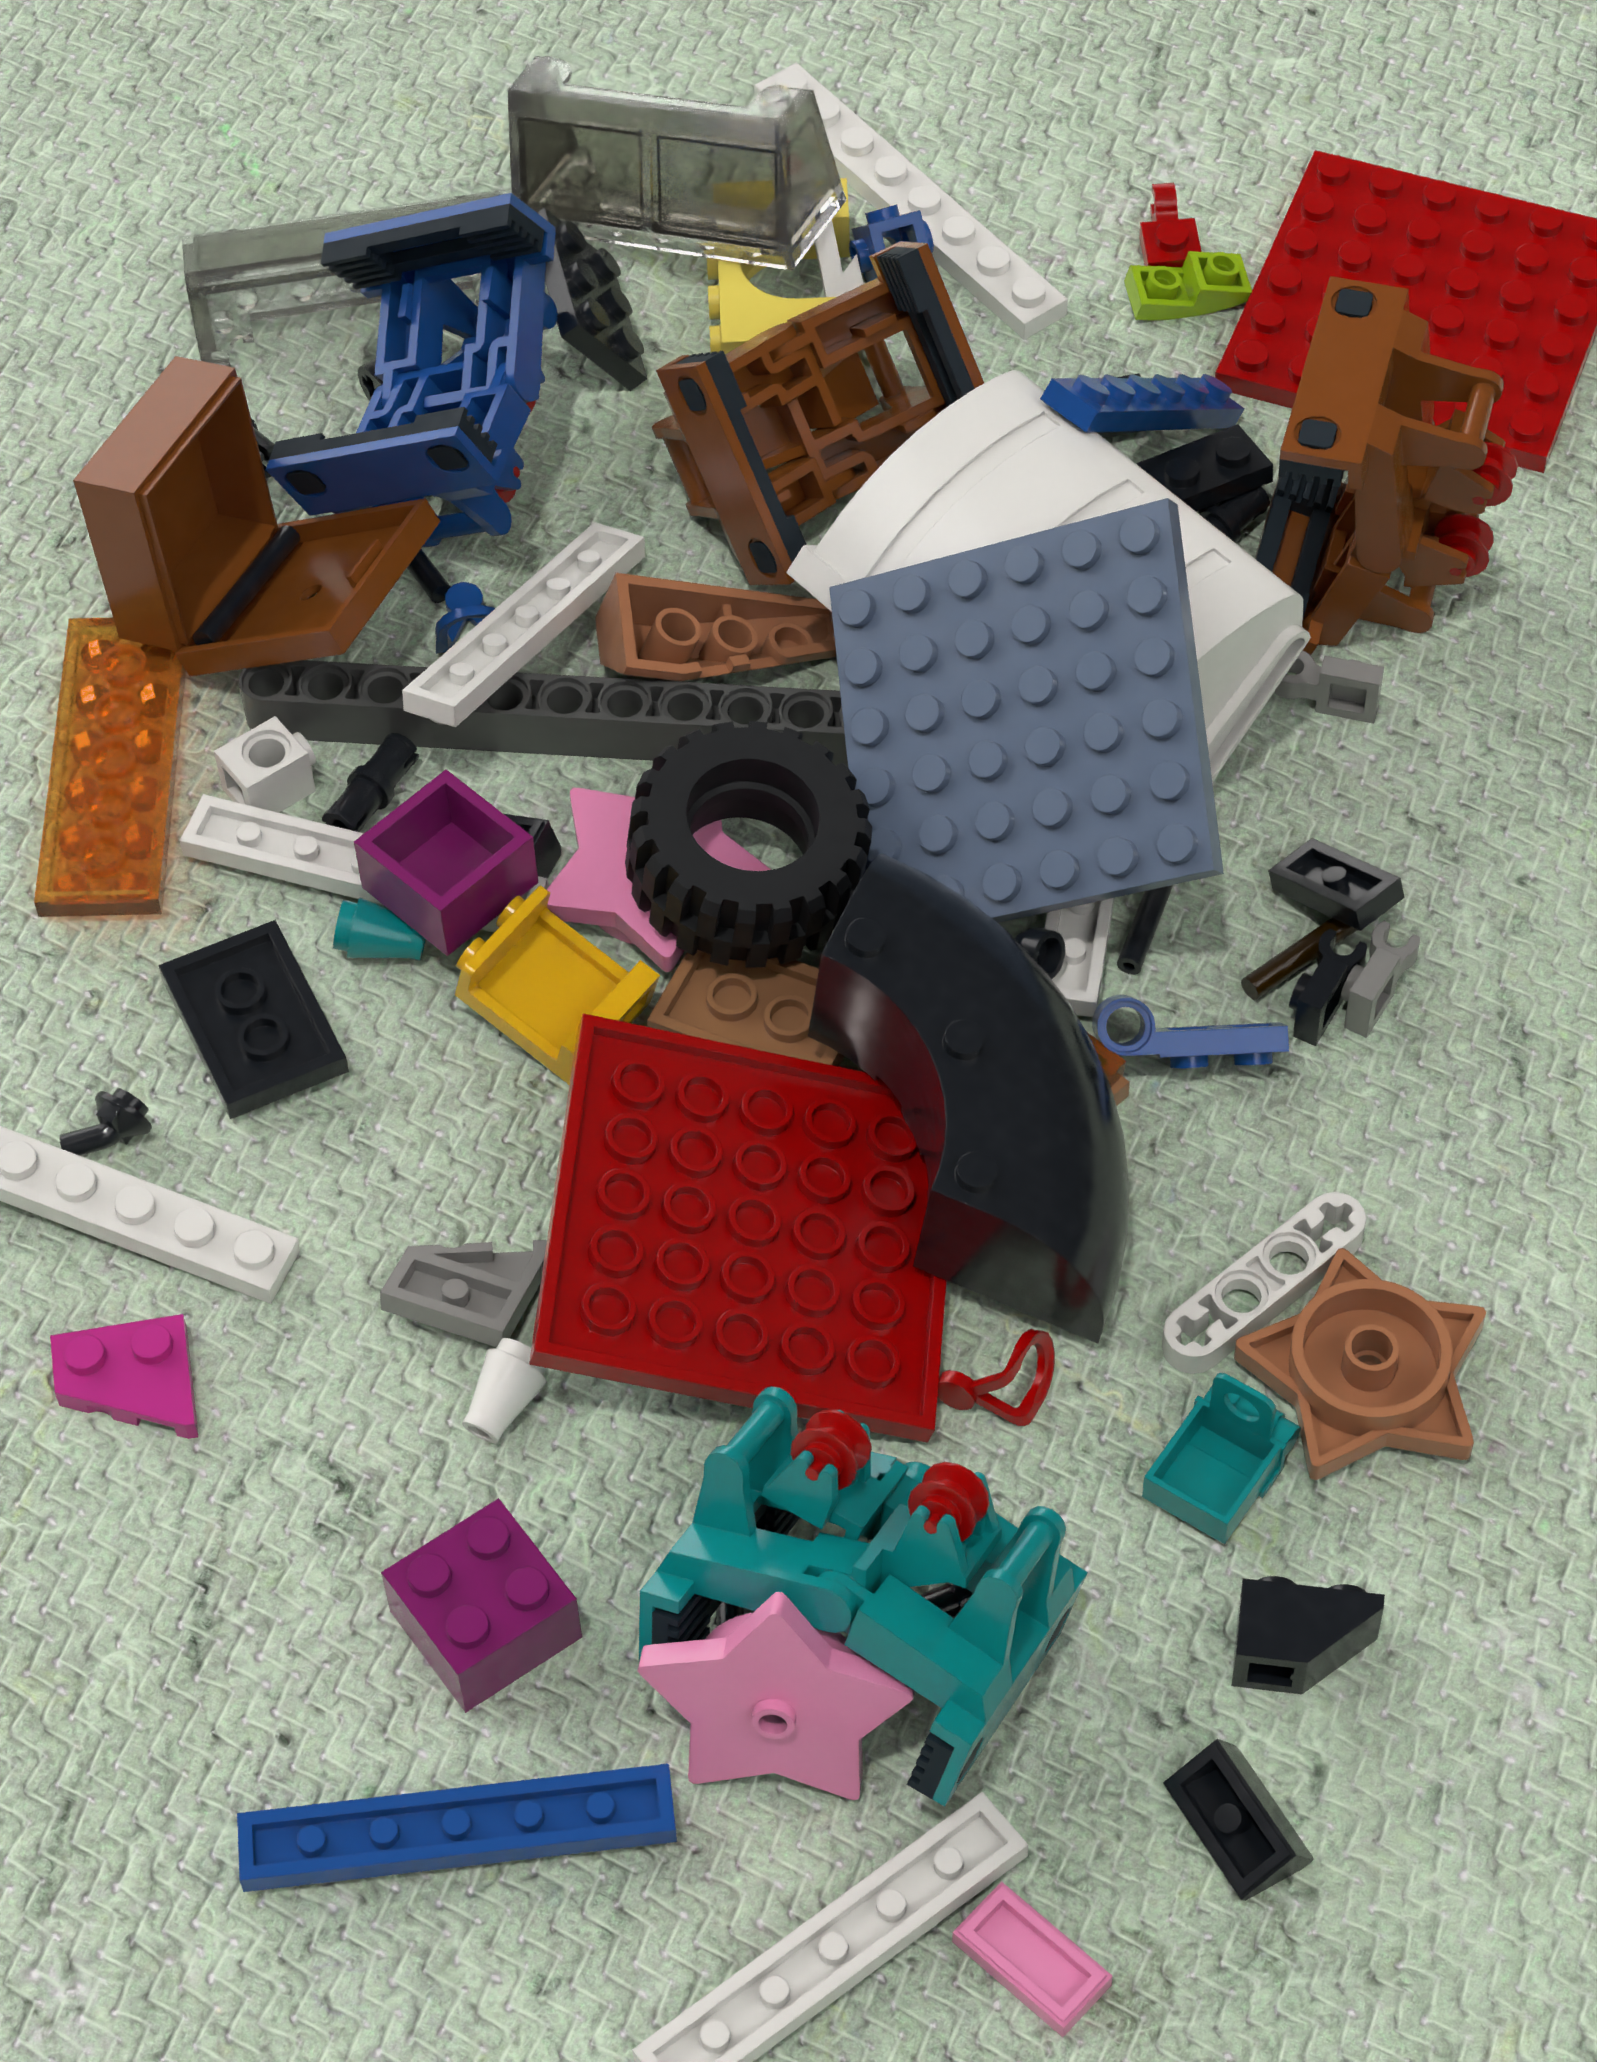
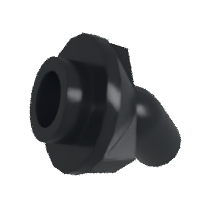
(119, 1118)

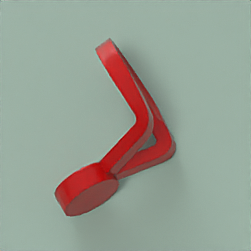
(963, 1392)

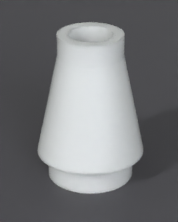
(503, 1389)

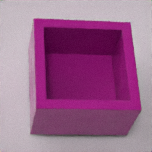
(446, 862)
(482, 1604)

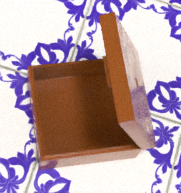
(186, 509)

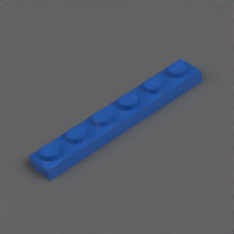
(1143, 403)
(455, 1827)

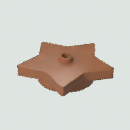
(1368, 1368)

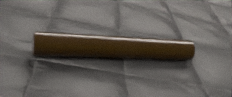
(1291, 959)

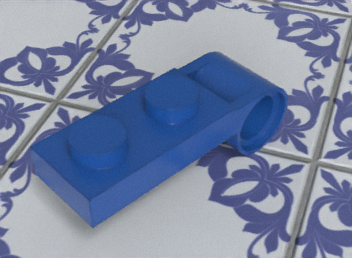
(1191, 1044)

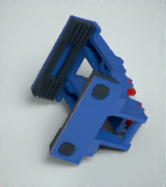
(433, 423)

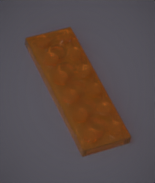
(110, 776)

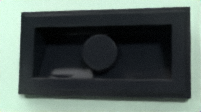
(1237, 1819)

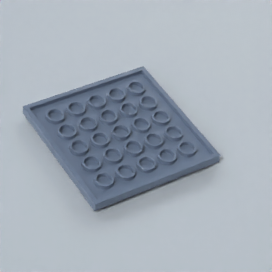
(1034, 715)

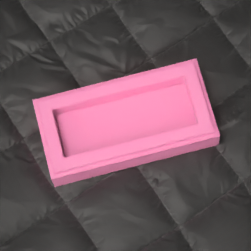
(1032, 1959)

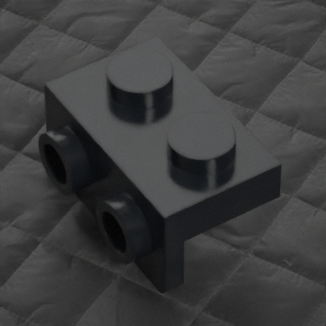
(1211, 468)

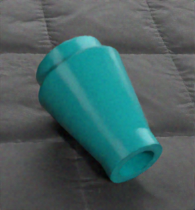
(375, 932)

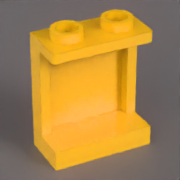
(542, 977)

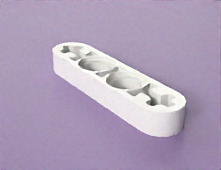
(1257, 1275)

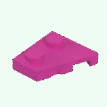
(128, 1372)

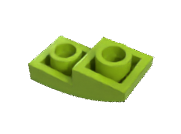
(1200, 287)

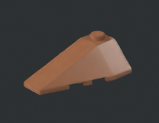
(706, 630)

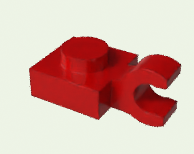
(1167, 238)

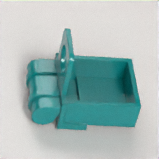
(1221, 1458)

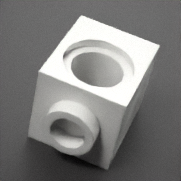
(267, 767)

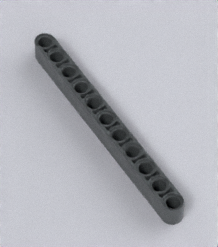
(531, 710)

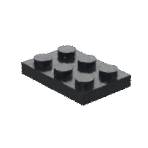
(591, 304)
(253, 1019)

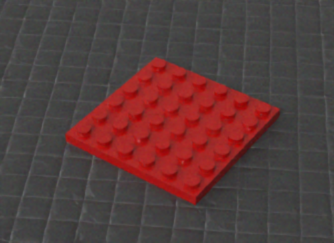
(1490, 273)
(739, 1231)

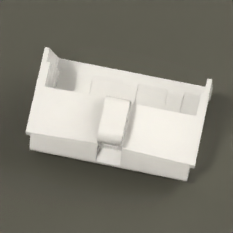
(1016, 467)

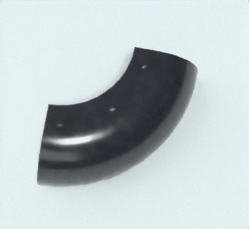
(994, 1091)

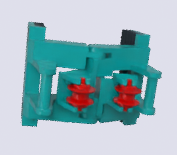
(922, 1531)

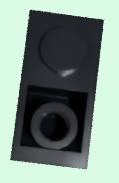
(1300, 1633)

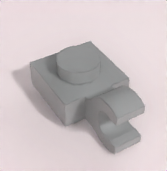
(1339, 686)
(1373, 986)

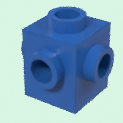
(890, 225)

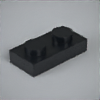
(1336, 884)

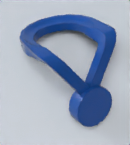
(463, 604)

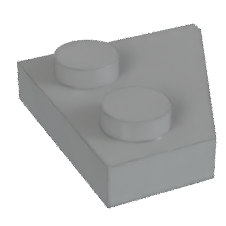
(465, 1288)

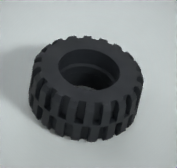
(759, 778)

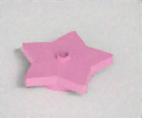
(595, 880)
(774, 1699)

